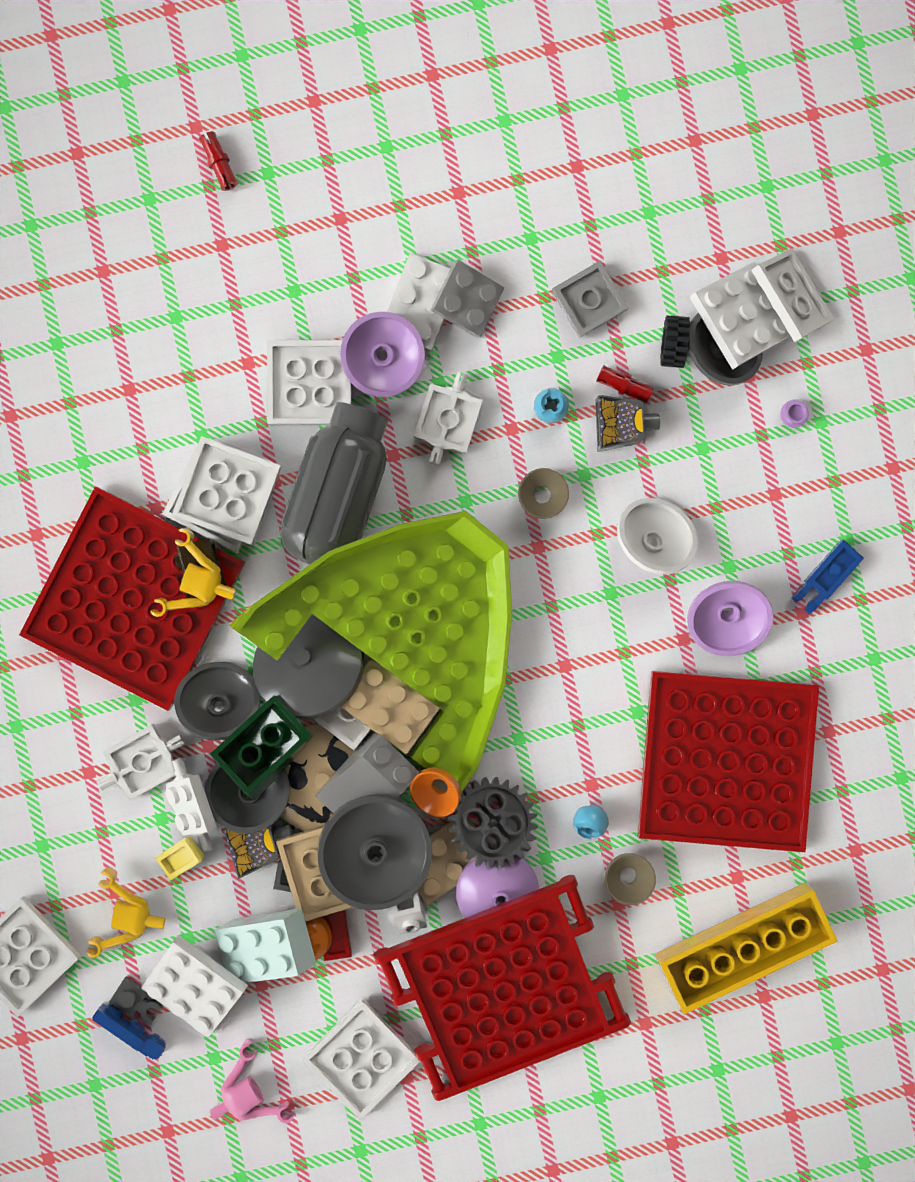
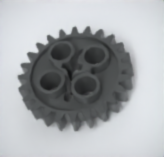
(510, 806)

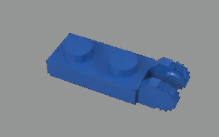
(829, 574)
(129, 1032)

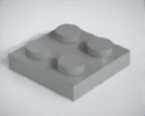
(467, 298)
(589, 299)

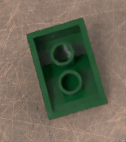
(262, 747)

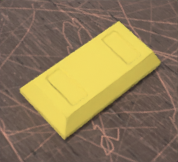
(180, 857)

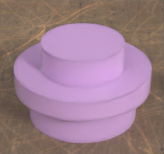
(794, 413)

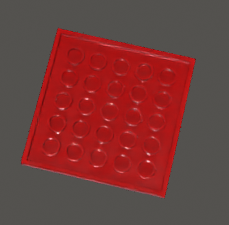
(103, 597)
(728, 761)

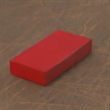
(340, 944)

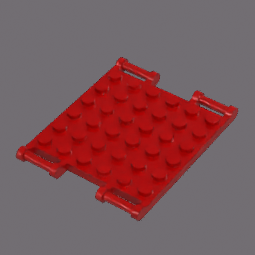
(503, 989)

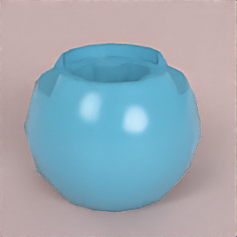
(553, 395)
(590, 821)

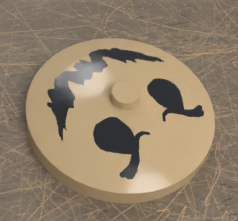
(309, 773)

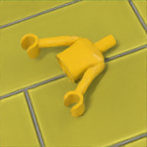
(197, 581)
(127, 916)

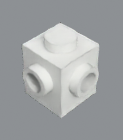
(408, 915)

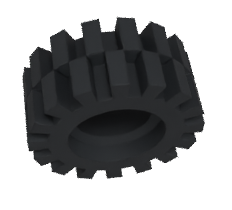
(675, 341)

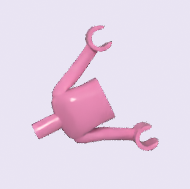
(245, 1095)

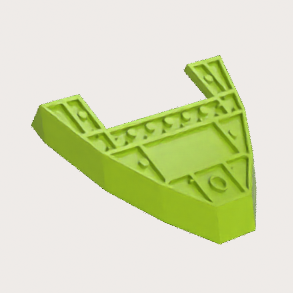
(424, 606)

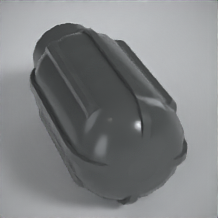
(335, 484)

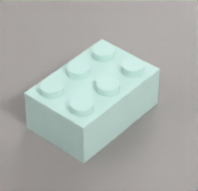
(266, 946)

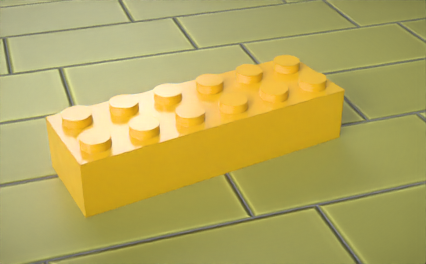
(745, 947)

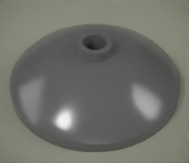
(712, 364)
(211, 687)
(239, 813)

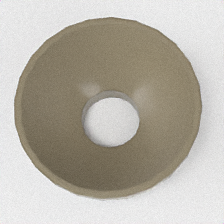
(554, 483)
(633, 892)

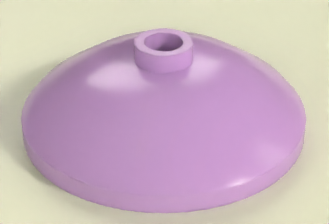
(387, 333)
(733, 630)
(480, 887)

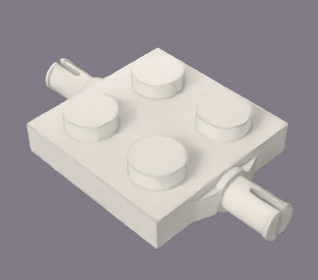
(448, 418)
(140, 762)
(190, 805)

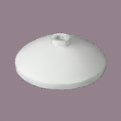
(665, 528)

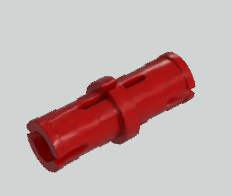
(218, 161)
(624, 384)

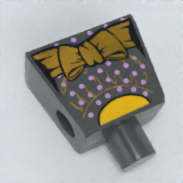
(622, 422)
(255, 849)

